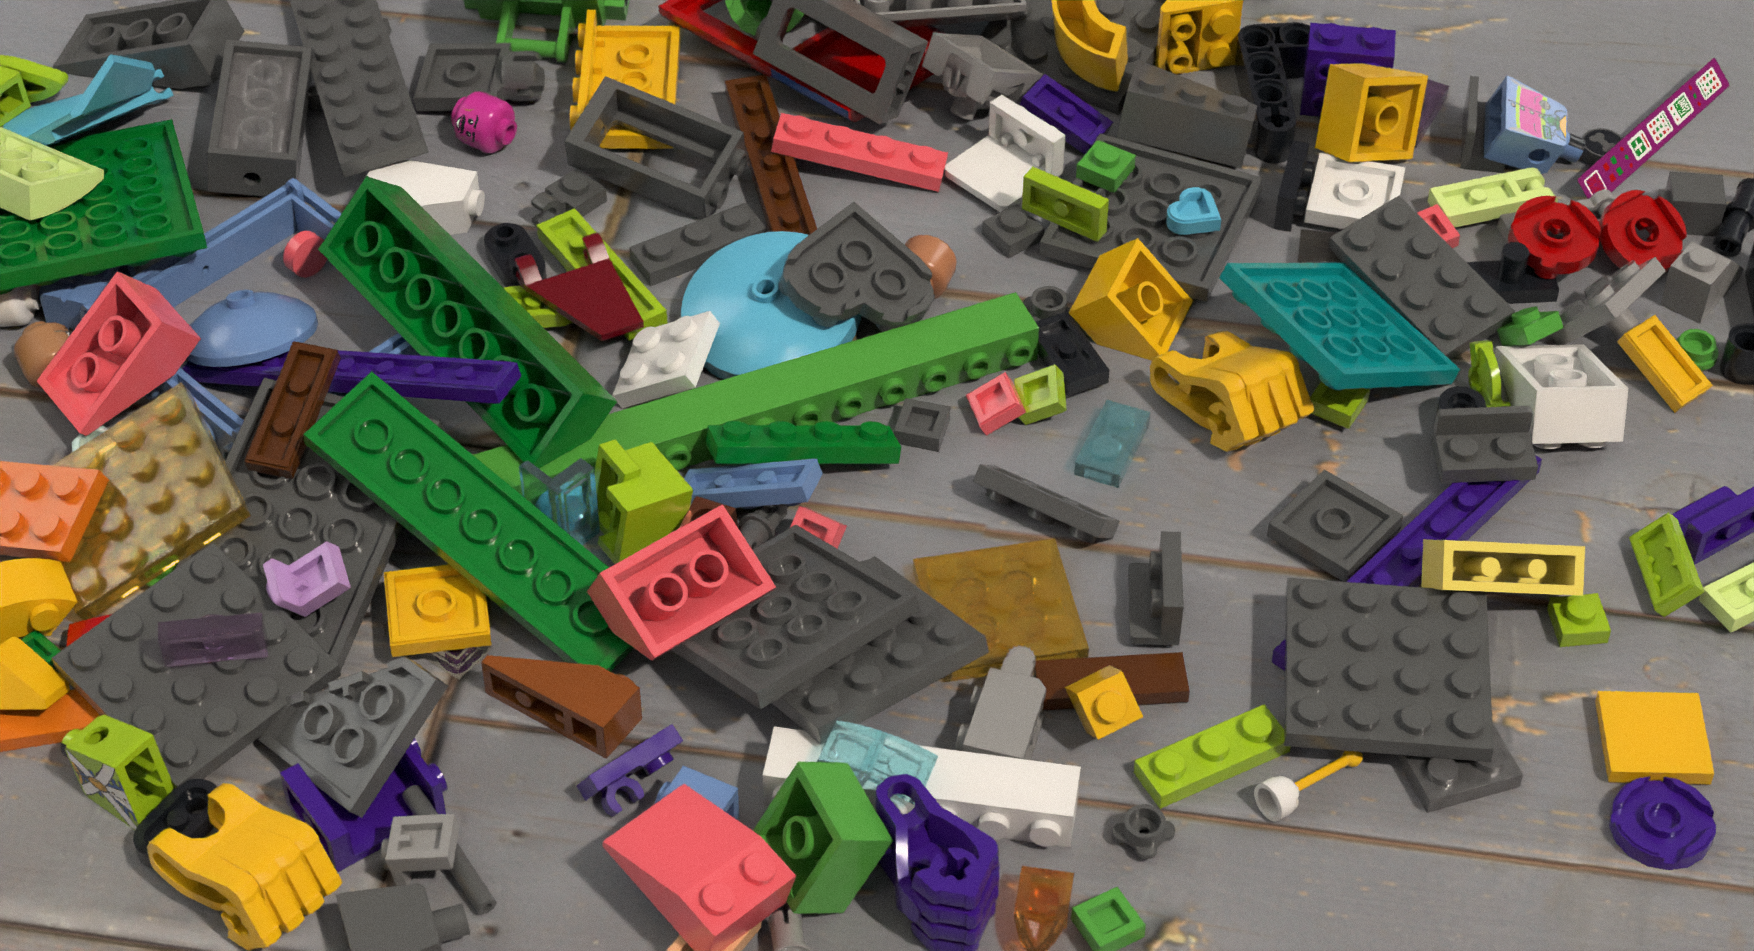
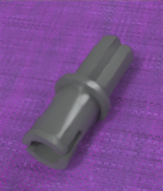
(761, 524)

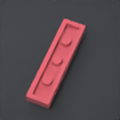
(859, 152)

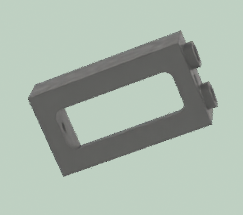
(894, 43)
(667, 123)

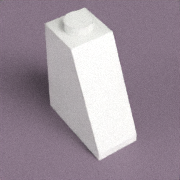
(442, 191)

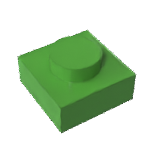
(1105, 166)
(1529, 326)
(1108, 921)

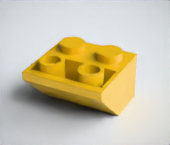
(1197, 34)

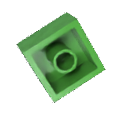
(824, 835)

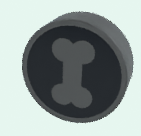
(1598, 143)

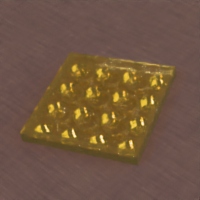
(160, 502)

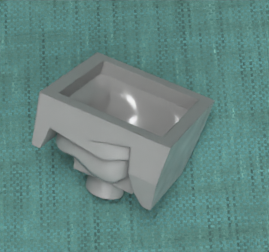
(977, 72)

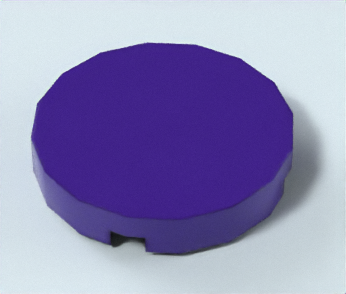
(1662, 823)

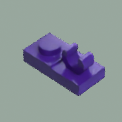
(1066, 113)
(650, 755)

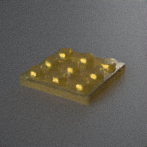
(1010, 597)

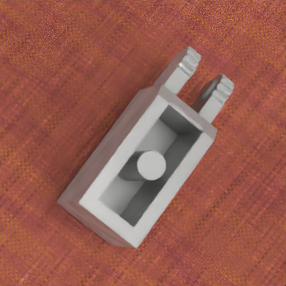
(1006, 709)

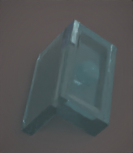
(566, 498)

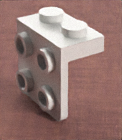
(998, 162)

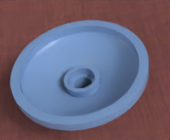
(250, 328)

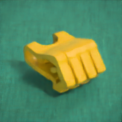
(1234, 389)
(255, 869)

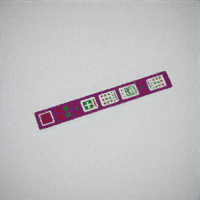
(1655, 130)

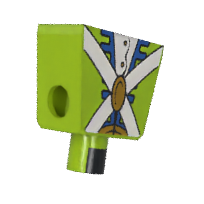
(118, 768)

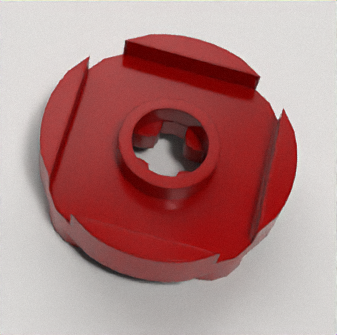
(1655, 215)
(1550, 255)

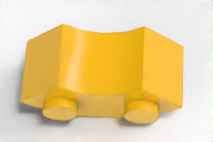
(1090, 42)
(33, 597)

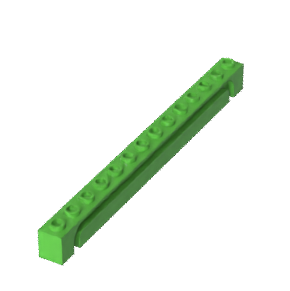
(815, 386)

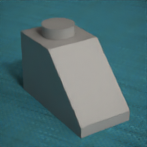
(1698, 281)

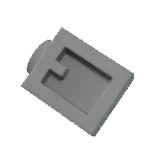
(419, 845)

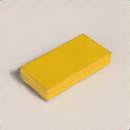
(1664, 363)

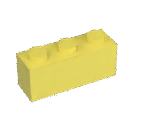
(1503, 567)

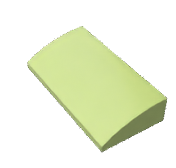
(39, 178)

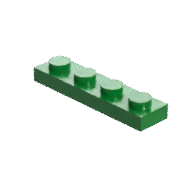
(783, 441)

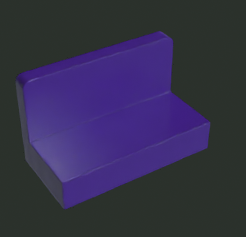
(1716, 521)

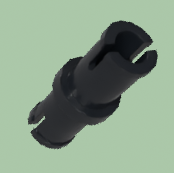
(1737, 220)

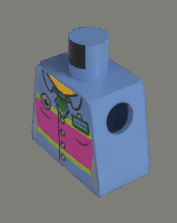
(1527, 128)

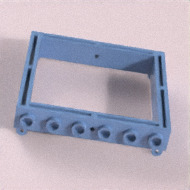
(227, 249)

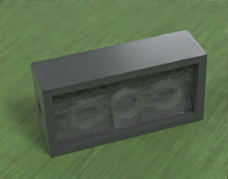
(259, 117)

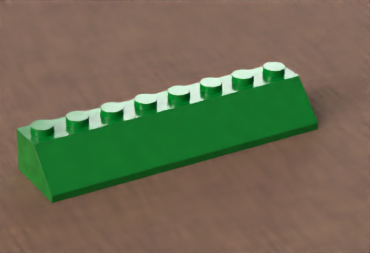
(458, 310)

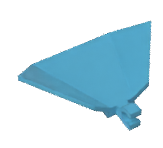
(115, 91)

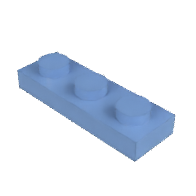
(756, 484)

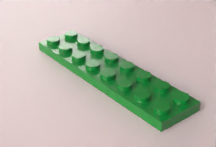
(469, 519)

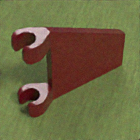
(587, 295)

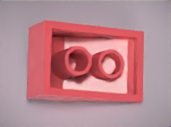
(117, 353)
(701, 869)

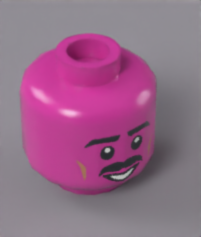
(484, 122)

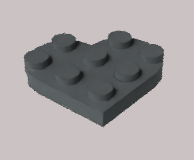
(857, 269)

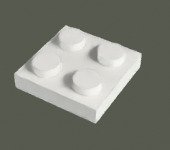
(1350, 190)
(666, 359)

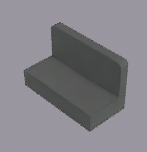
(1473, 133)

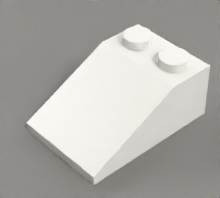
(1568, 393)

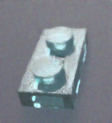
(1112, 443)

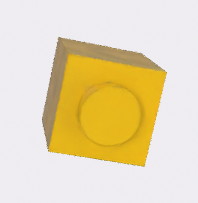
(1104, 702)

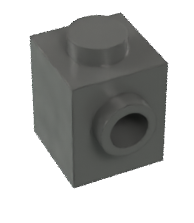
(1698, 200)

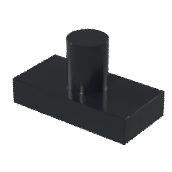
(1515, 279)

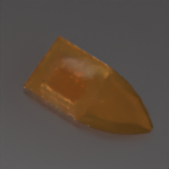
(1042, 906)

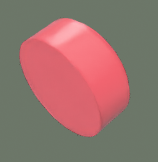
(302, 254)

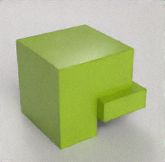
(637, 498)

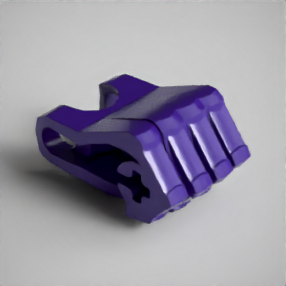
(959, 866)

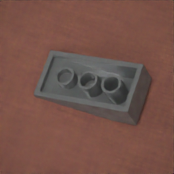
(173, 35)

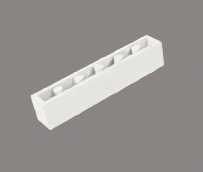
(990, 792)

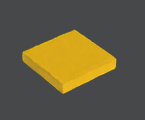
(434, 611)
(1654, 736)

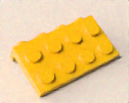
(632, 55)

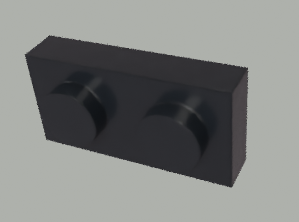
(1291, 196)
(1066, 346)

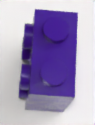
(1340, 45)

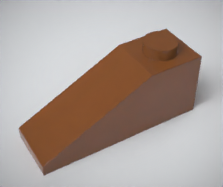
(568, 698)

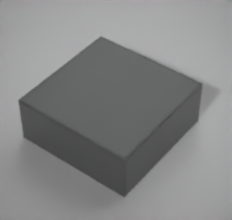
(922, 424)

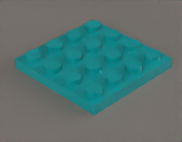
(1338, 325)

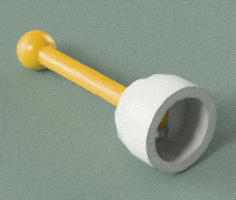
(1279, 795)

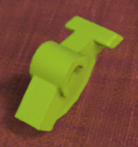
(1485, 373)

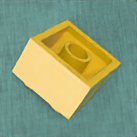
(1370, 112)
(1131, 302)

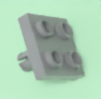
(1608, 302)

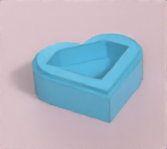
(1193, 213)

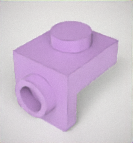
(308, 581)

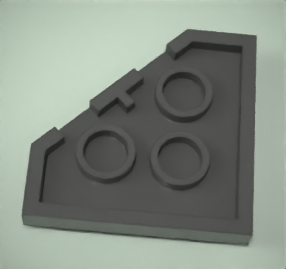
(355, 729)

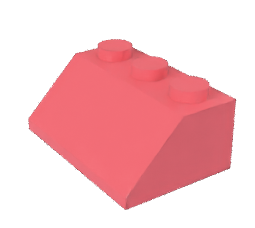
(680, 584)

